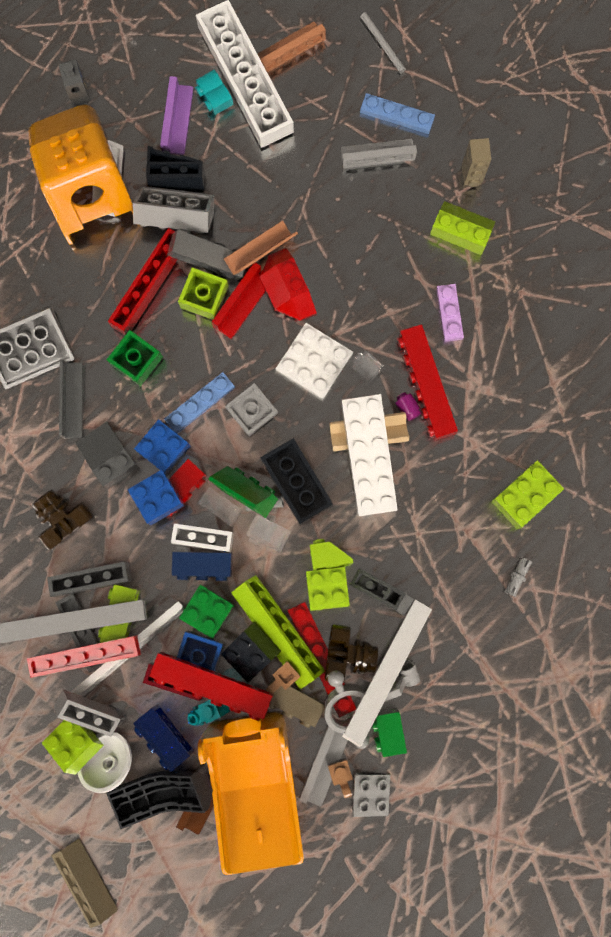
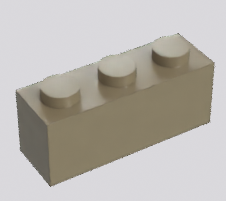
(476, 162)
(297, 704)

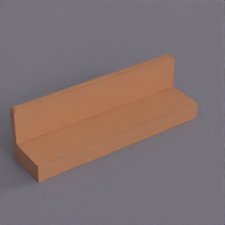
(292, 46)
(258, 247)

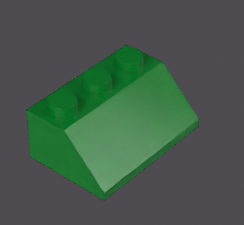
(245, 490)

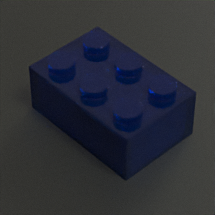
(163, 738)

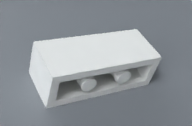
(202, 538)

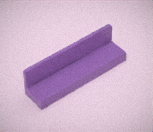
(176, 117)

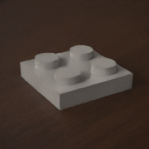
(251, 409)

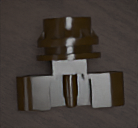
(62, 522)
(340, 654)

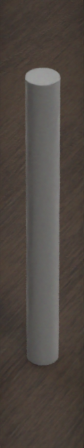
(383, 43)

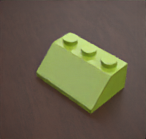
(462, 228)
(327, 556)

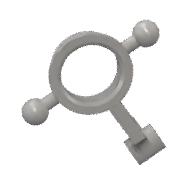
(407, 677)

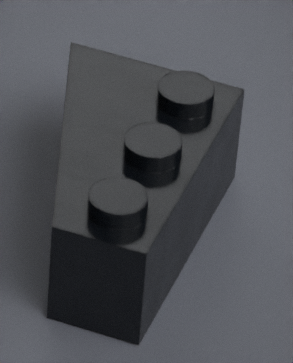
(173, 171)

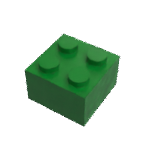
(135, 358)
(207, 611)
(389, 733)

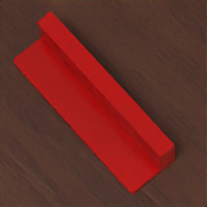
(240, 303)

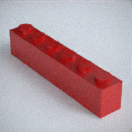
(144, 287)
(427, 382)
(211, 685)

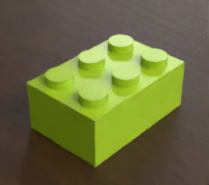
(527, 495)

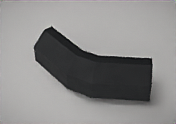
(160, 794)

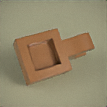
(284, 676)
(340, 775)

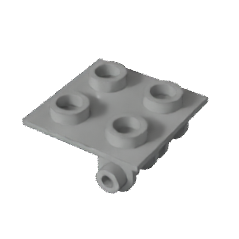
(371, 795)

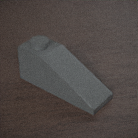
(382, 592)

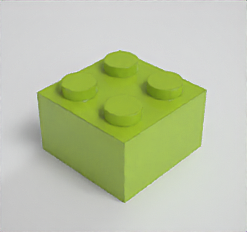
(203, 293)
(327, 588)
(72, 746)

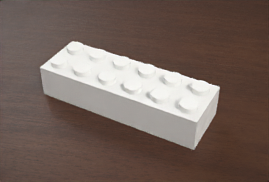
(369, 454)

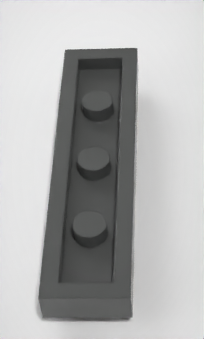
(82, 637)

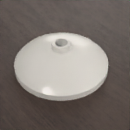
(97, 773)

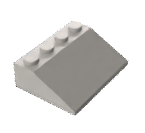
(32, 347)

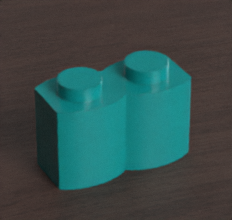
(214, 92)

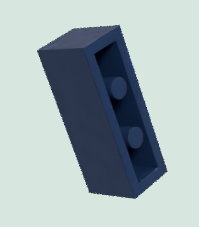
(202, 565)

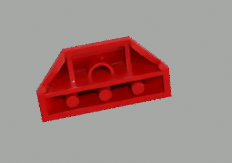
(286, 286)

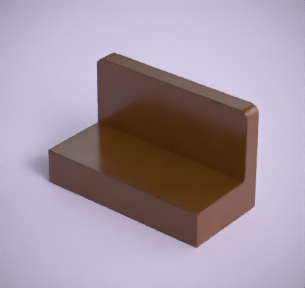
(194, 821)

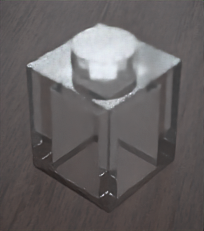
(367, 366)

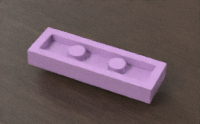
(449, 312)

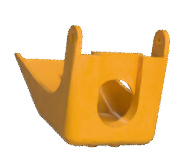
(71, 154)
(252, 793)

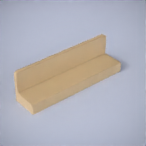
(395, 429)

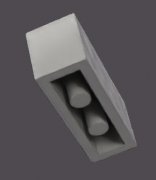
(86, 713)

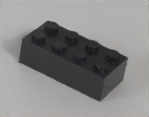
(296, 481)

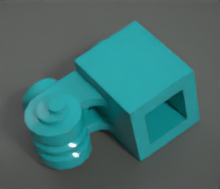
(206, 713)

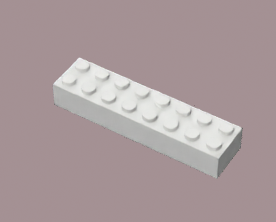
(245, 73)

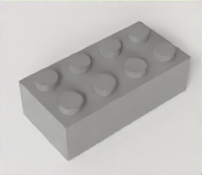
(173, 209)

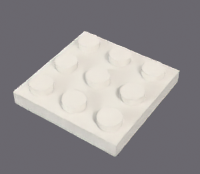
(314, 361)

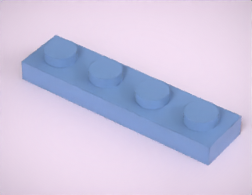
(397, 113)
(199, 403)

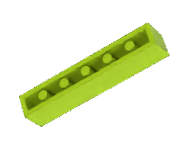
(272, 621)

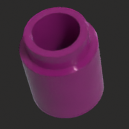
(407, 404)

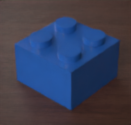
(162, 447)
(155, 497)
(200, 650)

